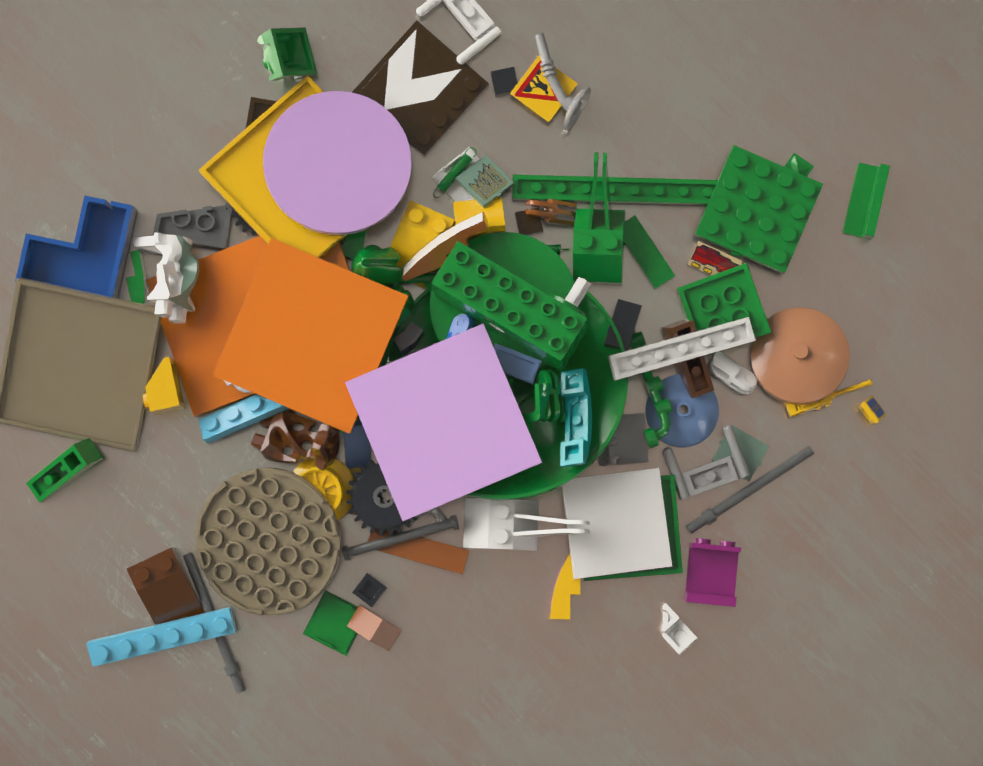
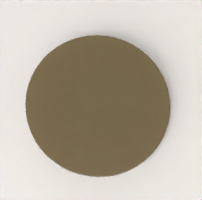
(268, 541)

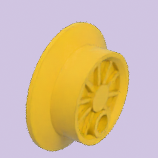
(331, 482)

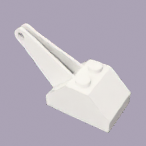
(508, 524)

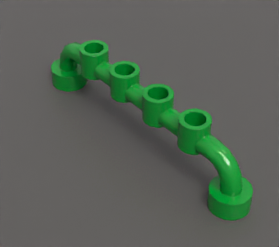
(661, 405)

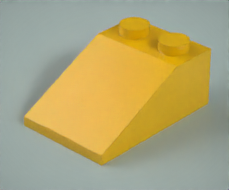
(416, 230)

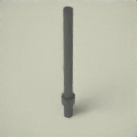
(710, 515)
(232, 668)

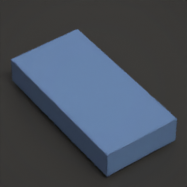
(517, 364)
(356, 446)

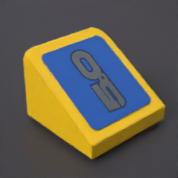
(872, 410)

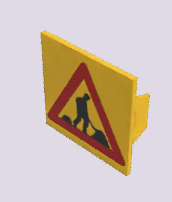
(536, 92)

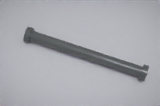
(349, 552)

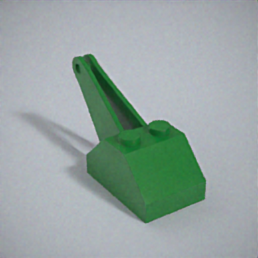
(599, 237)

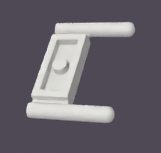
(472, 19)

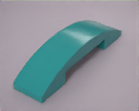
(577, 418)

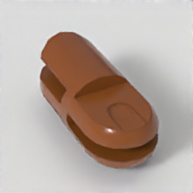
(551, 211)

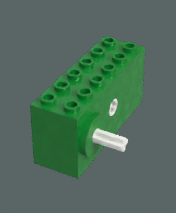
(512, 307)

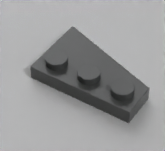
(204, 226)

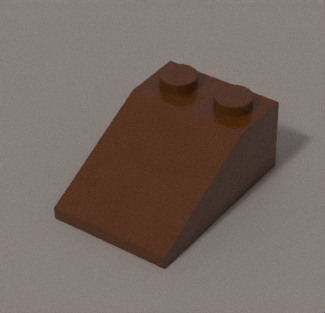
(165, 587)

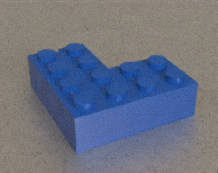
(93, 260)

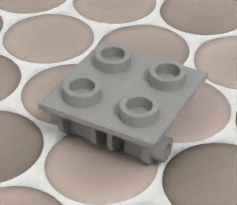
(627, 443)

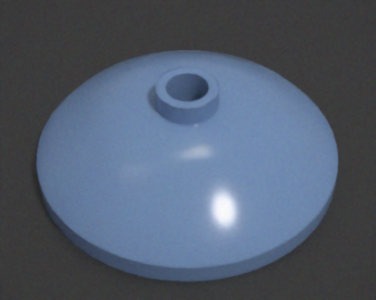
(688, 428)

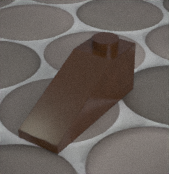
(692, 371)

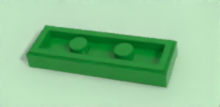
(646, 253)

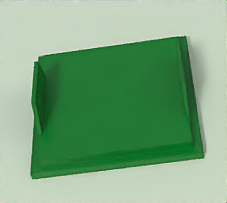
(330, 623)

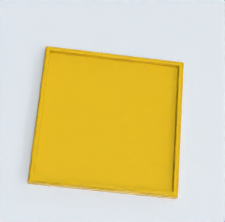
(240, 180)

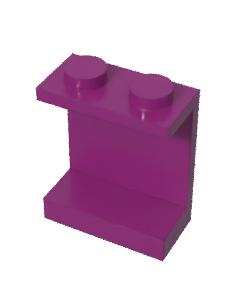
(712, 573)

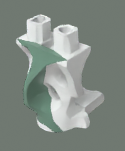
(173, 282)

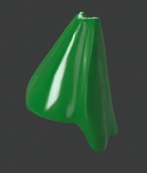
(378, 264)

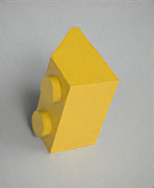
(164, 389)

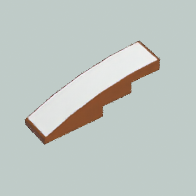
(437, 251)

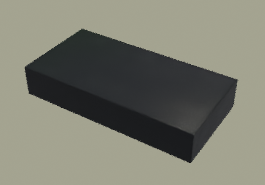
(625, 320)

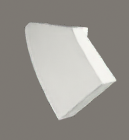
(675, 631)

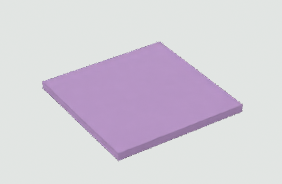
(443, 422)

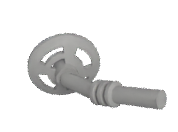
(573, 106)

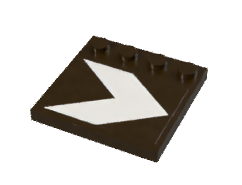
(422, 87)

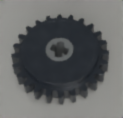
(369, 503)

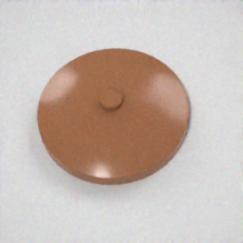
(801, 357)

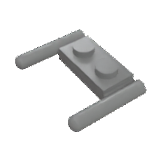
(710, 474)

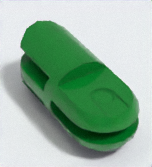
(555, 406)

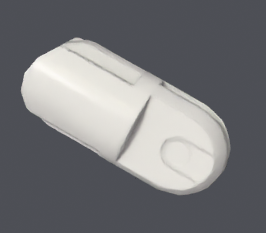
(732, 373)

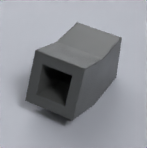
(409, 338)

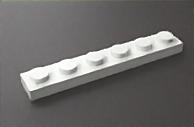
(681, 348)

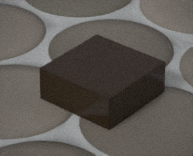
(528, 224)

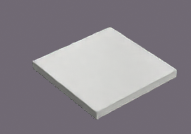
(624, 526)

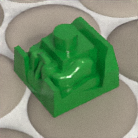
(287, 53)

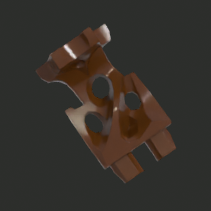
(282, 435)

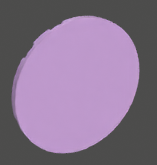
(337, 162)

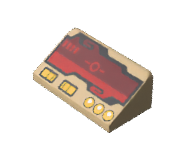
(711, 260)

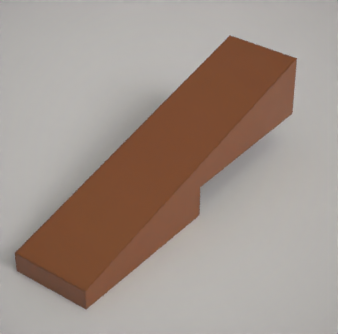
(426, 552)

